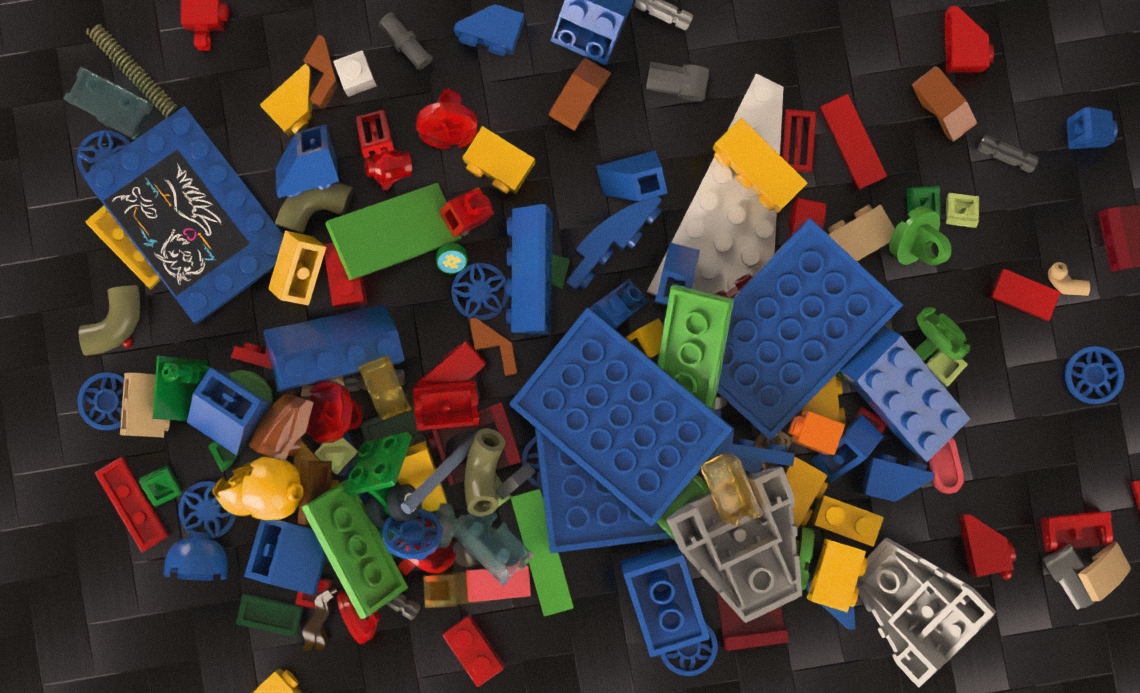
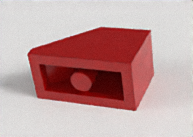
(965, 44)
(984, 547)

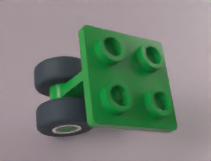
(377, 472)

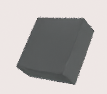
(515, 481)

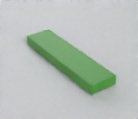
(545, 566)

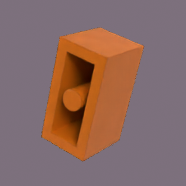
(816, 432)

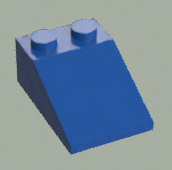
(664, 599)

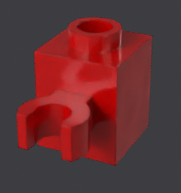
(202, 18)
(466, 211)

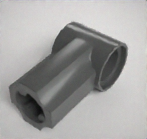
(686, 81)
(1064, 567)

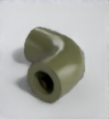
(297, 210)
(117, 326)
(481, 472)

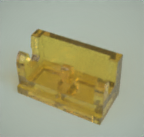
(730, 489)

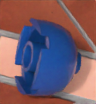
(196, 558)

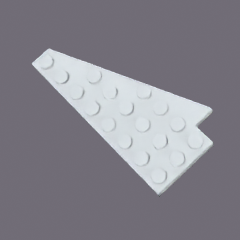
(724, 216)

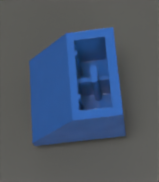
(591, 26)
(307, 163)
(226, 410)
(286, 556)

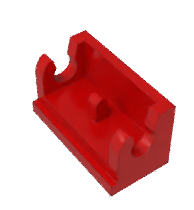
(445, 405)
(1078, 529)

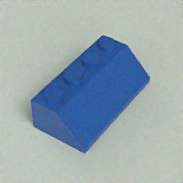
(531, 270)
(331, 346)

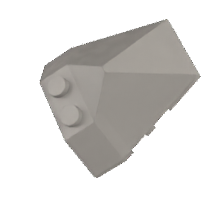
(750, 563)
(920, 609)

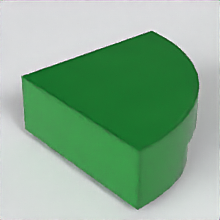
(559, 270)
(223, 457)

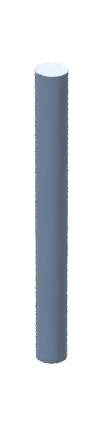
(438, 475)

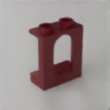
(495, 413)

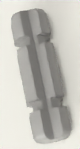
(666, 12)

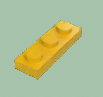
(115, 238)

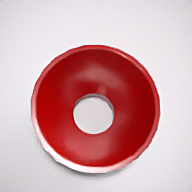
(360, 629)

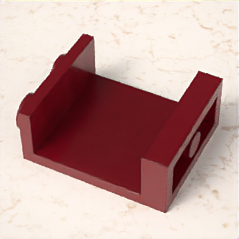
(1121, 236)
(758, 632)

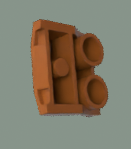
(282, 427)

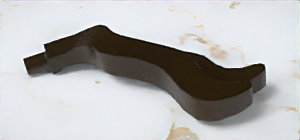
(314, 630)

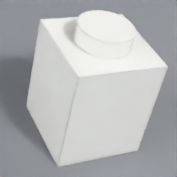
(354, 73)

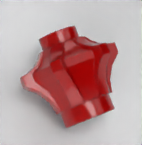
(388, 167)

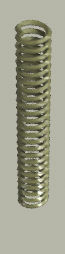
(136, 71)

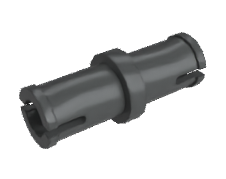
(405, 41)

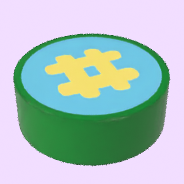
(451, 258)

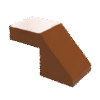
(320, 61)
(579, 94)
(946, 102)
(487, 338)

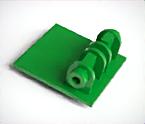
(175, 385)

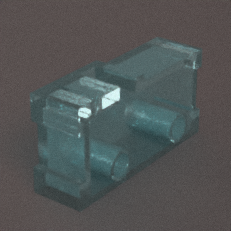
(108, 103)
(495, 549)

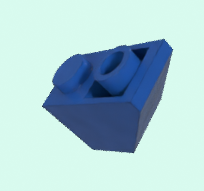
(492, 27)
(633, 177)
(678, 270)
(620, 304)
(891, 480)

